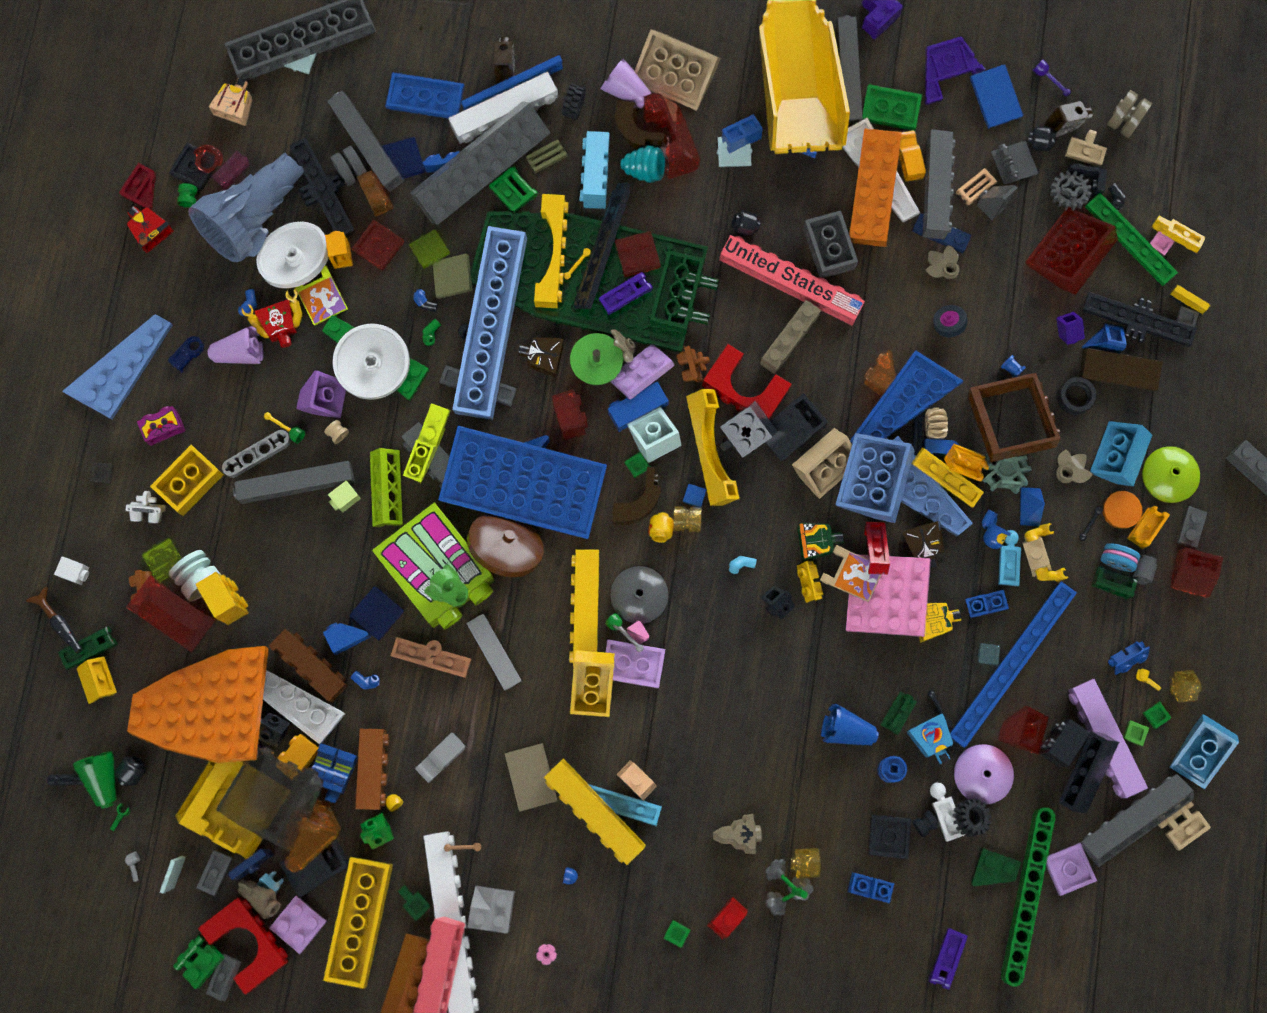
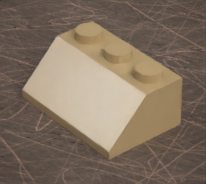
(824, 463)

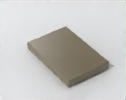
(527, 774)

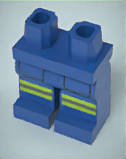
(334, 769)

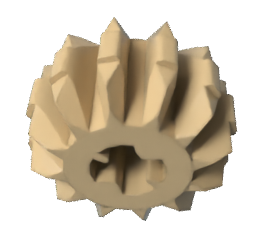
(936, 423)

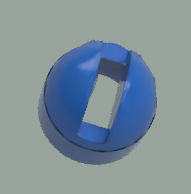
(570, 876)

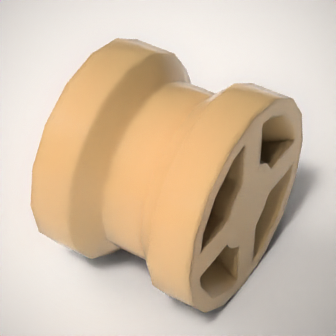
(336, 431)

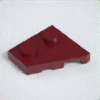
(140, 186)

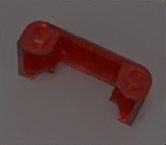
(681, 153)

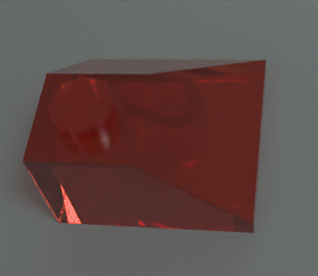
(1024, 730)

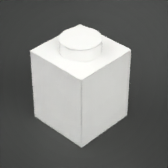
(72, 571)

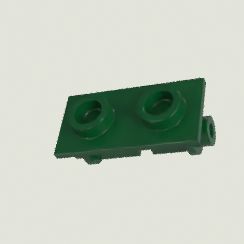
(899, 712)

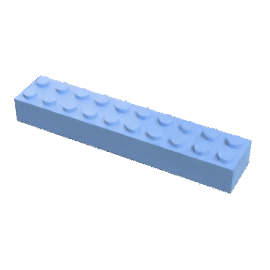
(490, 323)

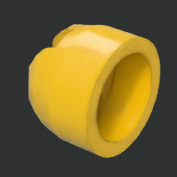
(393, 802)

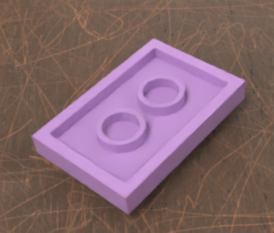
(642, 371)
(636, 667)

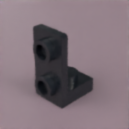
(1095, 173)

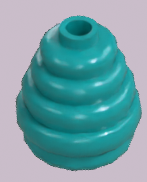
(645, 164)

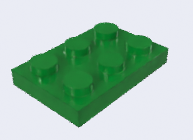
(891, 107)

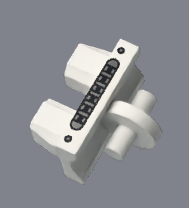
(155, 510)

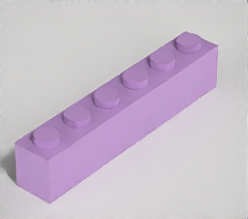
(1098, 718)

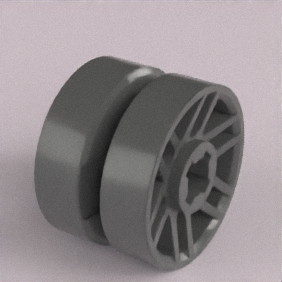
(348, 166)

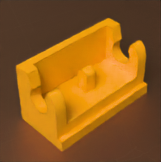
(966, 462)
(1148, 527)

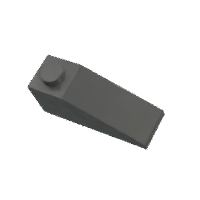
(995, 200)

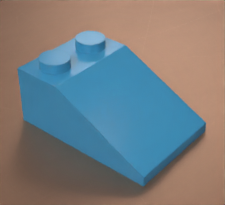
(1204, 751)

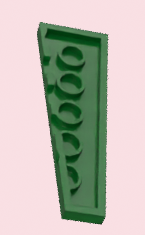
(417, 372)

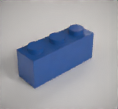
(643, 403)

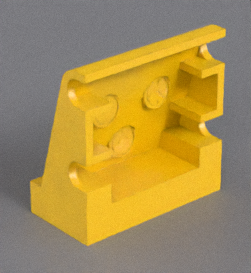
(200, 812)

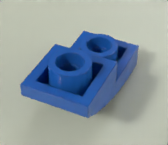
(435, 162)
(987, 604)
(870, 887)

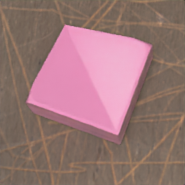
(638, 632)

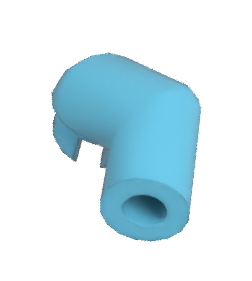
(741, 561)

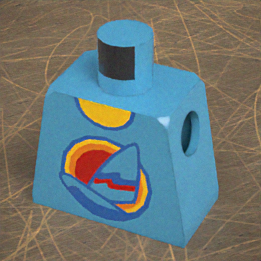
(932, 738)

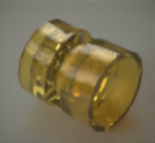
(687, 519)

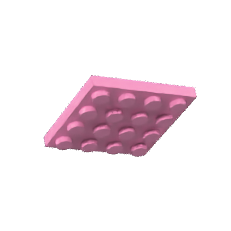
(897, 602)

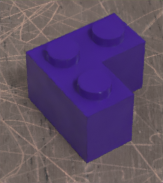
(881, 15)

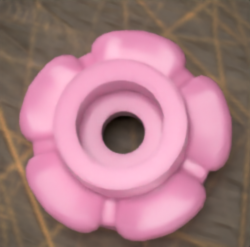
(541, 954)

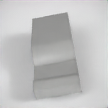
(441, 757)

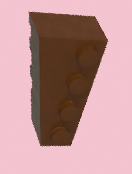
(309, 665)

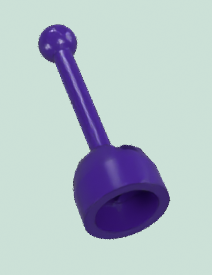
(1043, 69)

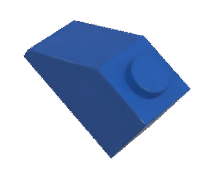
(342, 637)

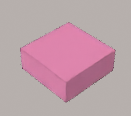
(1162, 243)

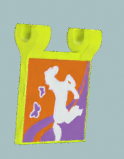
(322, 298)

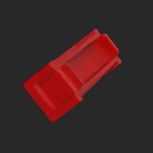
(877, 548)

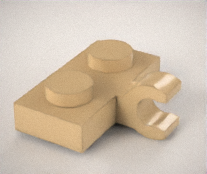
(1086, 150)

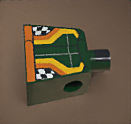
(817, 540)

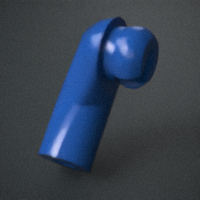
(250, 299)
(365, 682)

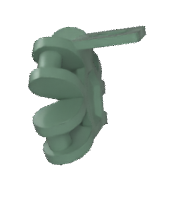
(1007, 470)

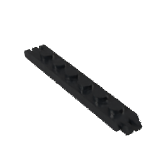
(602, 247)

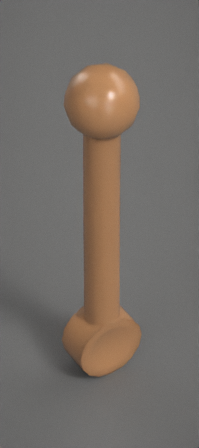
(476, 846)

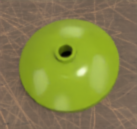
(1161, 480)

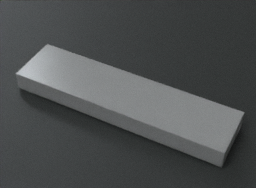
(494, 652)

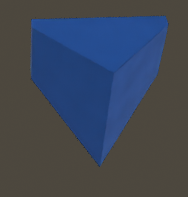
(1108, 339)

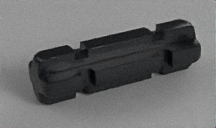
(64, 779)

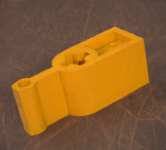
(911, 157)

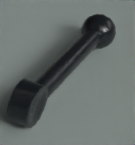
(1098, 511)
(931, 694)

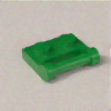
(509, 194)

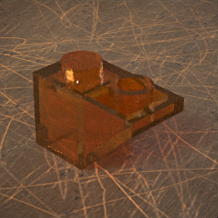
(882, 375)

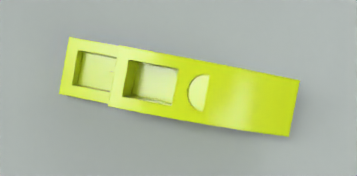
(427, 443)

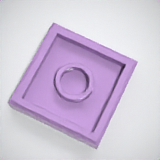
(1070, 869)

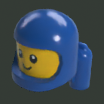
(994, 535)

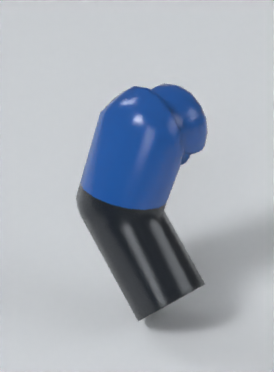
(423, 303)

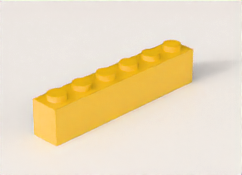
(584, 601)
(594, 811)

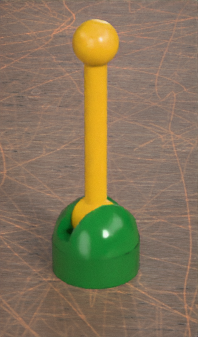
(296, 434)

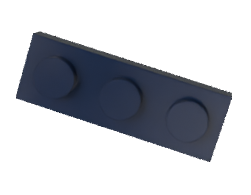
(956, 239)

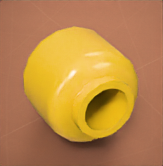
(661, 527)

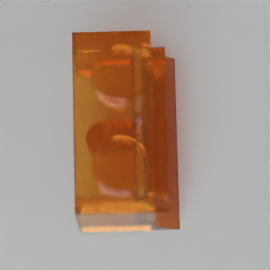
(375, 193)

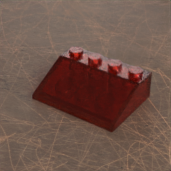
(1072, 250)

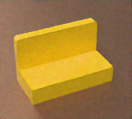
(96, 679)

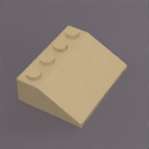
(676, 69)

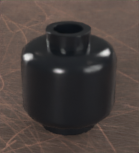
(1042, 138)
(745, 223)
(130, 771)

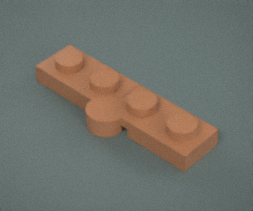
(431, 656)

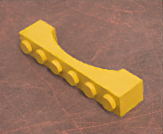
(547, 291)
(702, 410)

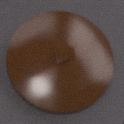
(505, 545)

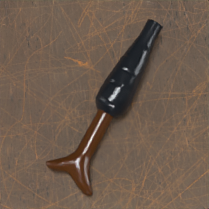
(56, 622)

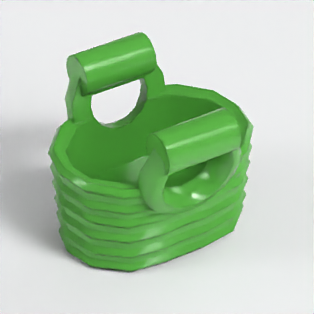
(447, 587)

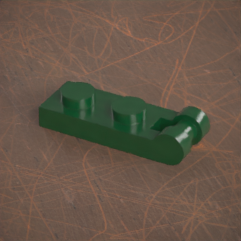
(90, 646)

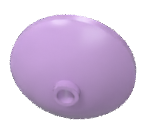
(970, 774)

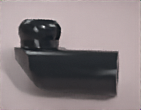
(1118, 197)

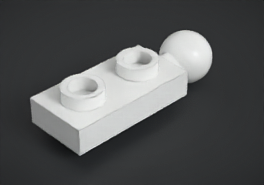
(944, 812)

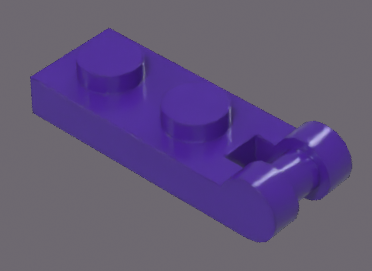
(625, 293)
(948, 958)

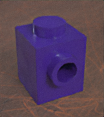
(1070, 328)

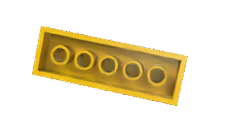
(358, 922)

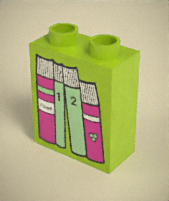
(420, 551)

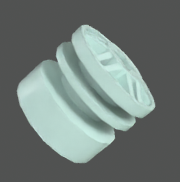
(190, 571)

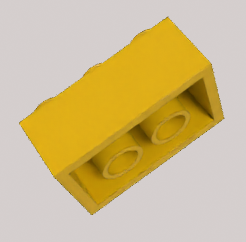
(186, 480)
(222, 598)
(592, 683)

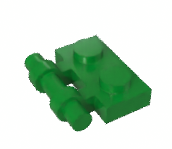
(202, 966)

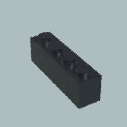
(1088, 772)

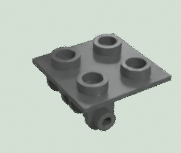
(1014, 162)

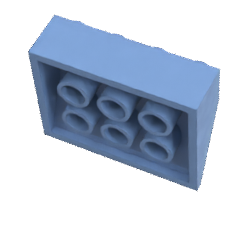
(875, 477)

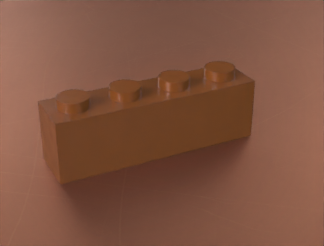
(371, 769)
(407, 976)

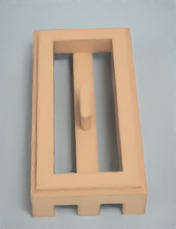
(965, 196)

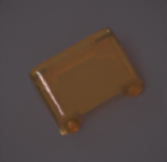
(313, 836)

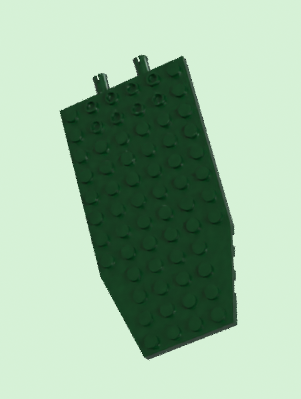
(651, 319)

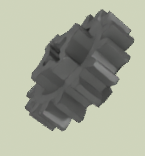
(1070, 190)

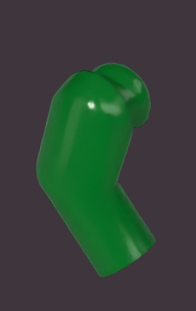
(428, 332)

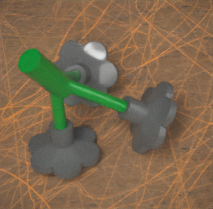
(799, 888)

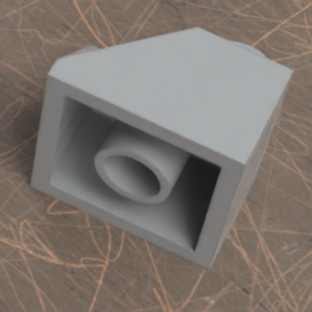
(491, 909)

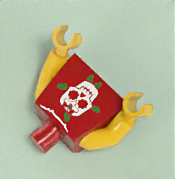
(277, 320)

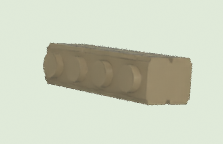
(790, 337)

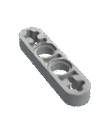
(258, 457)

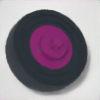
(950, 321)

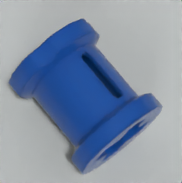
(1013, 367)

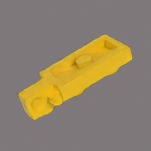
(1179, 233)

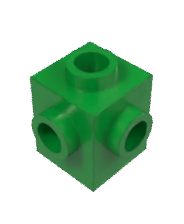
(376, 831)

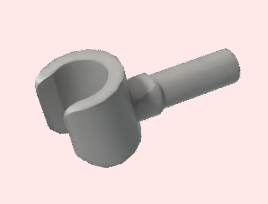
(131, 859)

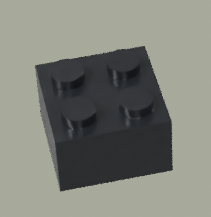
(1063, 743)

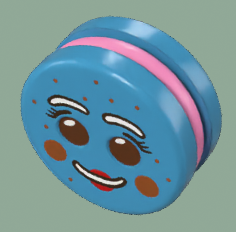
(1120, 557)

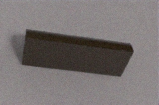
(1120, 369)

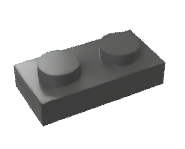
(1191, 527)
(214, 872)
(223, 978)

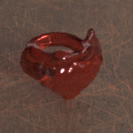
(201, 150)

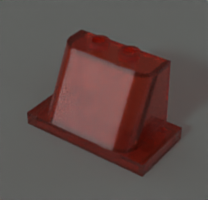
(170, 613)

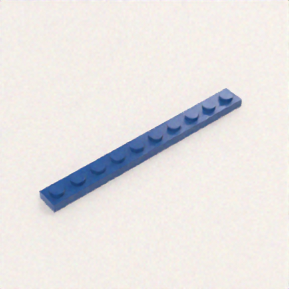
(1012, 664)

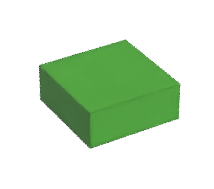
(1135, 733)

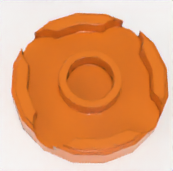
(1122, 509)

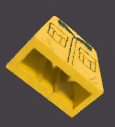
(939, 620)

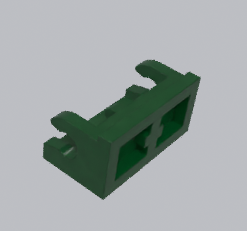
(1114, 583)

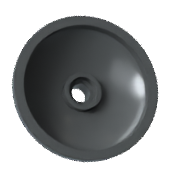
(634, 607)

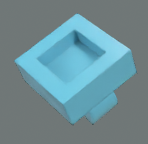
(267, 881)

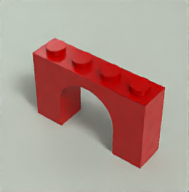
(720, 380)
(269, 956)

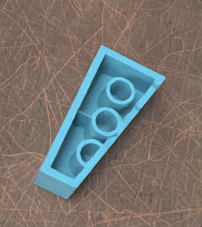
(596, 170)

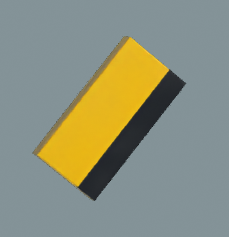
(1189, 300)

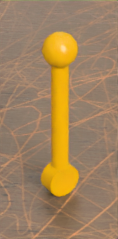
(586, 252)

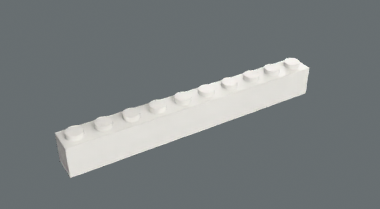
(449, 904)

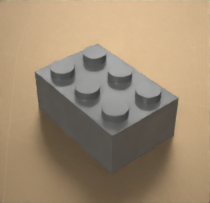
(830, 244)

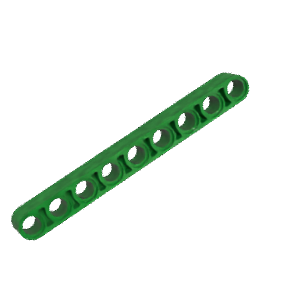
(1032, 905)

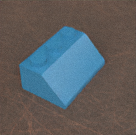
(1121, 453)

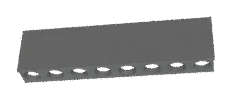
(299, 38)

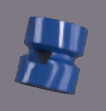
(892, 769)

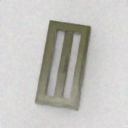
(539, 152)

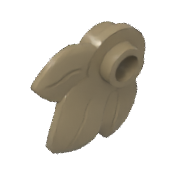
(940, 262)
(626, 345)
(1074, 466)

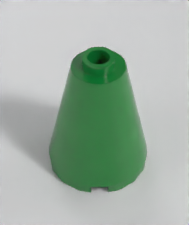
(98, 777)

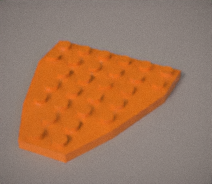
(206, 707)

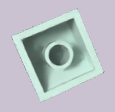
(654, 434)

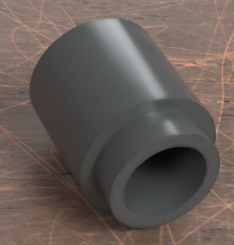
(1145, 570)

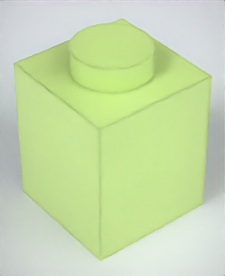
(343, 497)

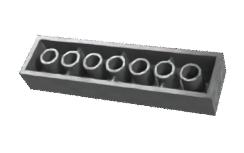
(480, 163)

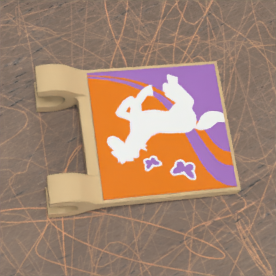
(853, 575)

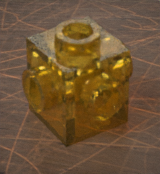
(1185, 686)
(806, 863)

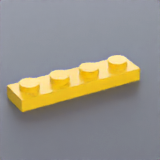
(948, 479)

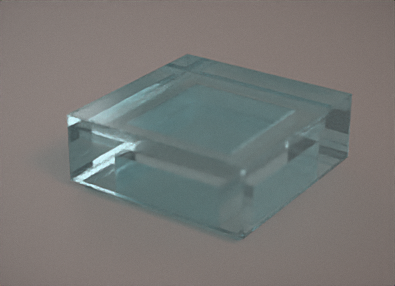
(988, 654)

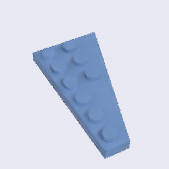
(114, 376)
(932, 501)

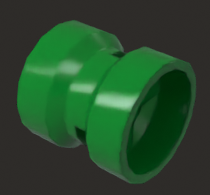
(187, 195)

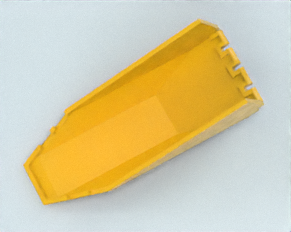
(802, 79)

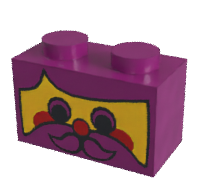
(160, 425)

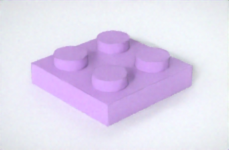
(298, 924)

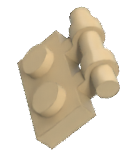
(1188, 829)

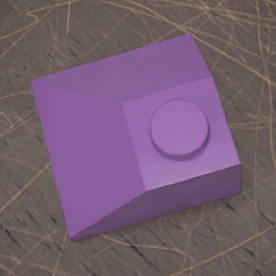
(322, 396)

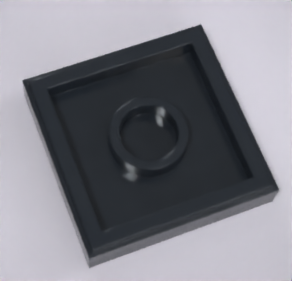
(186, 169)
(889, 836)

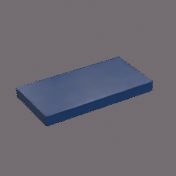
(424, 95)

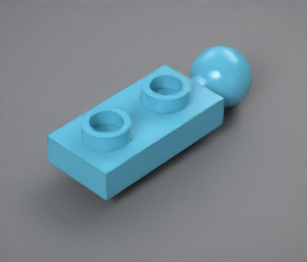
(1010, 561)

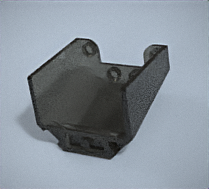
(271, 798)

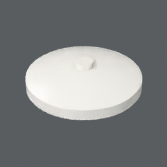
(292, 255)
(371, 361)

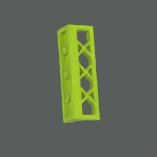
(379, 487)

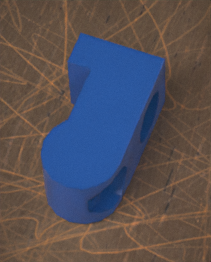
(938, 448)

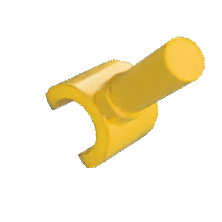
(1142, 675)

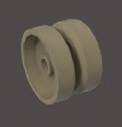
(1129, 114)

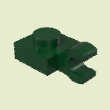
(416, 904)

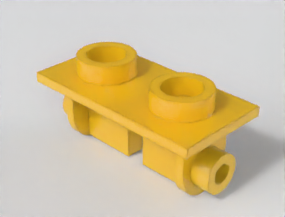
(811, 590)

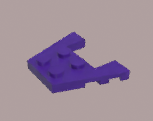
(947, 61)

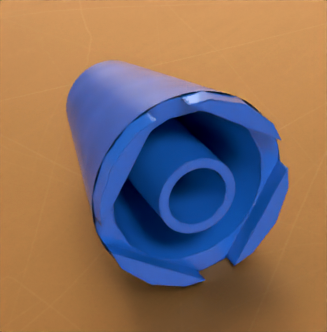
(847, 728)

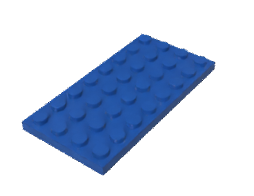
(522, 482)

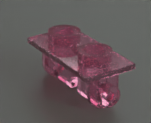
(231, 170)

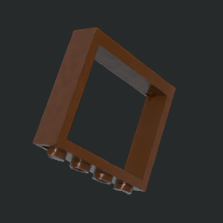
(1041, 402)

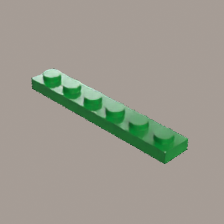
(1132, 240)

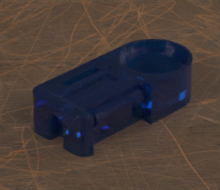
(184, 354)

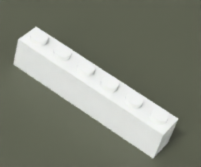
(484, 115)

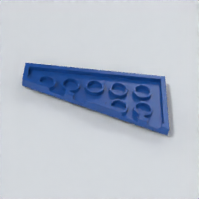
(911, 393)

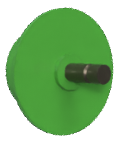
(596, 359)

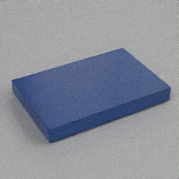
(996, 96)

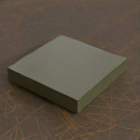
(452, 276)

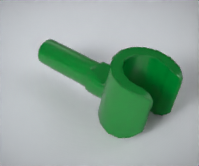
(120, 815)

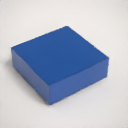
(694, 495)

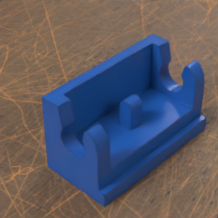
(742, 133)

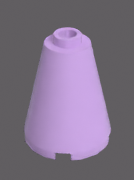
(626, 84)
(238, 348)

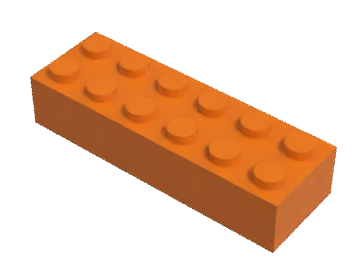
(875, 187)

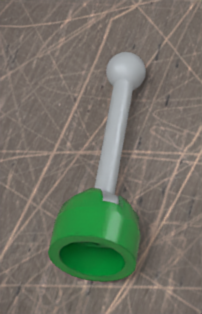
(614, 622)

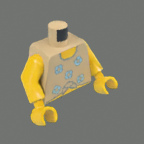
(1038, 556)

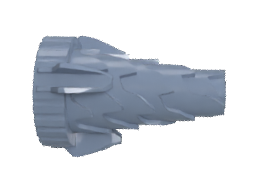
(234, 217)

